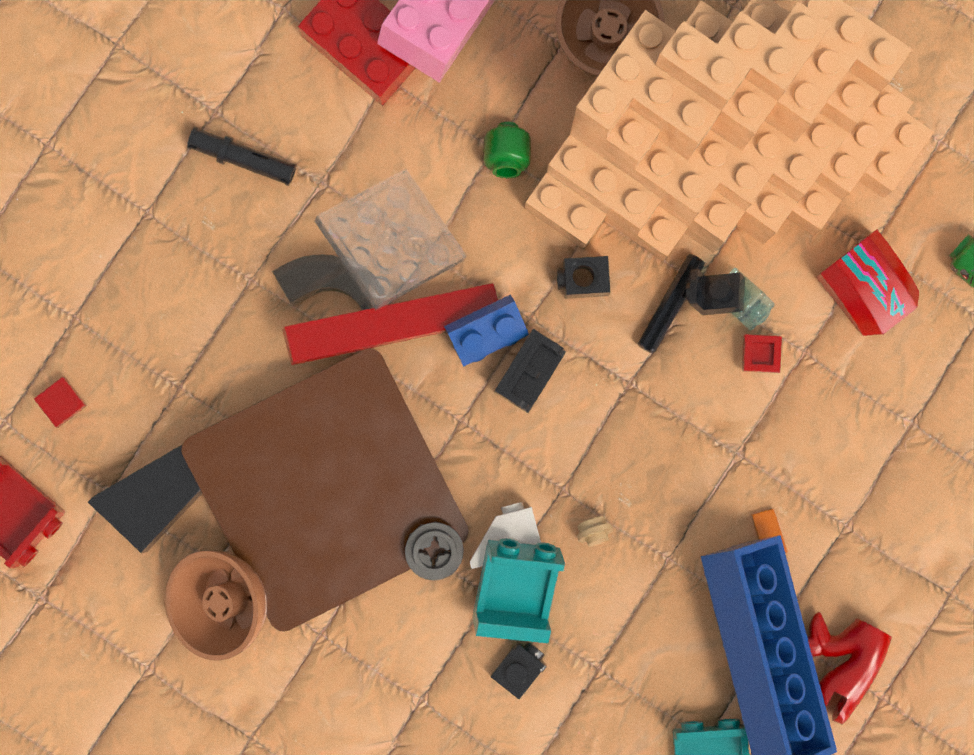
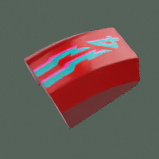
(871, 286)

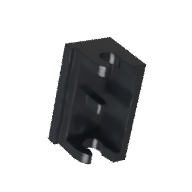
(530, 371)

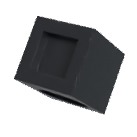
(596, 266)

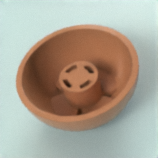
(585, 21)
(215, 604)

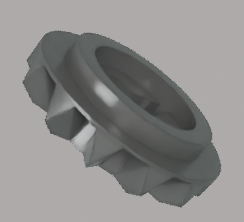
(446, 562)

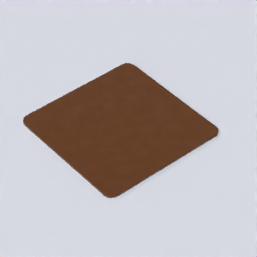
(323, 487)

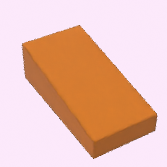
(767, 525)

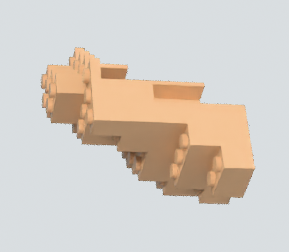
(733, 127)

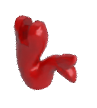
(855, 676)

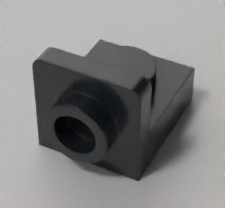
(716, 293)
(519, 668)

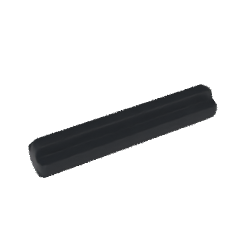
(669, 305)

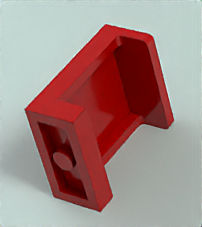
(25, 517)

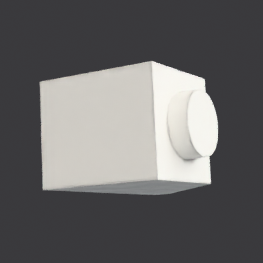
(514, 524)

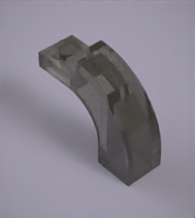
(318, 274)

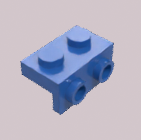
(487, 330)

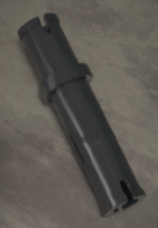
(242, 156)

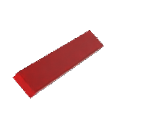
(383, 326)

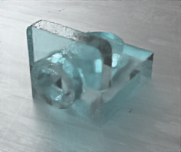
(756, 305)

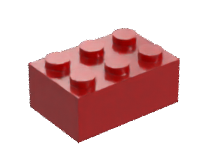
(348, 38)

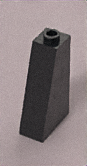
(149, 500)

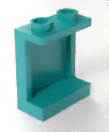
(517, 590)
(724, 739)

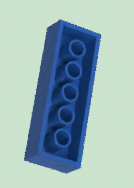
(768, 649)

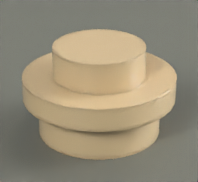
(594, 531)

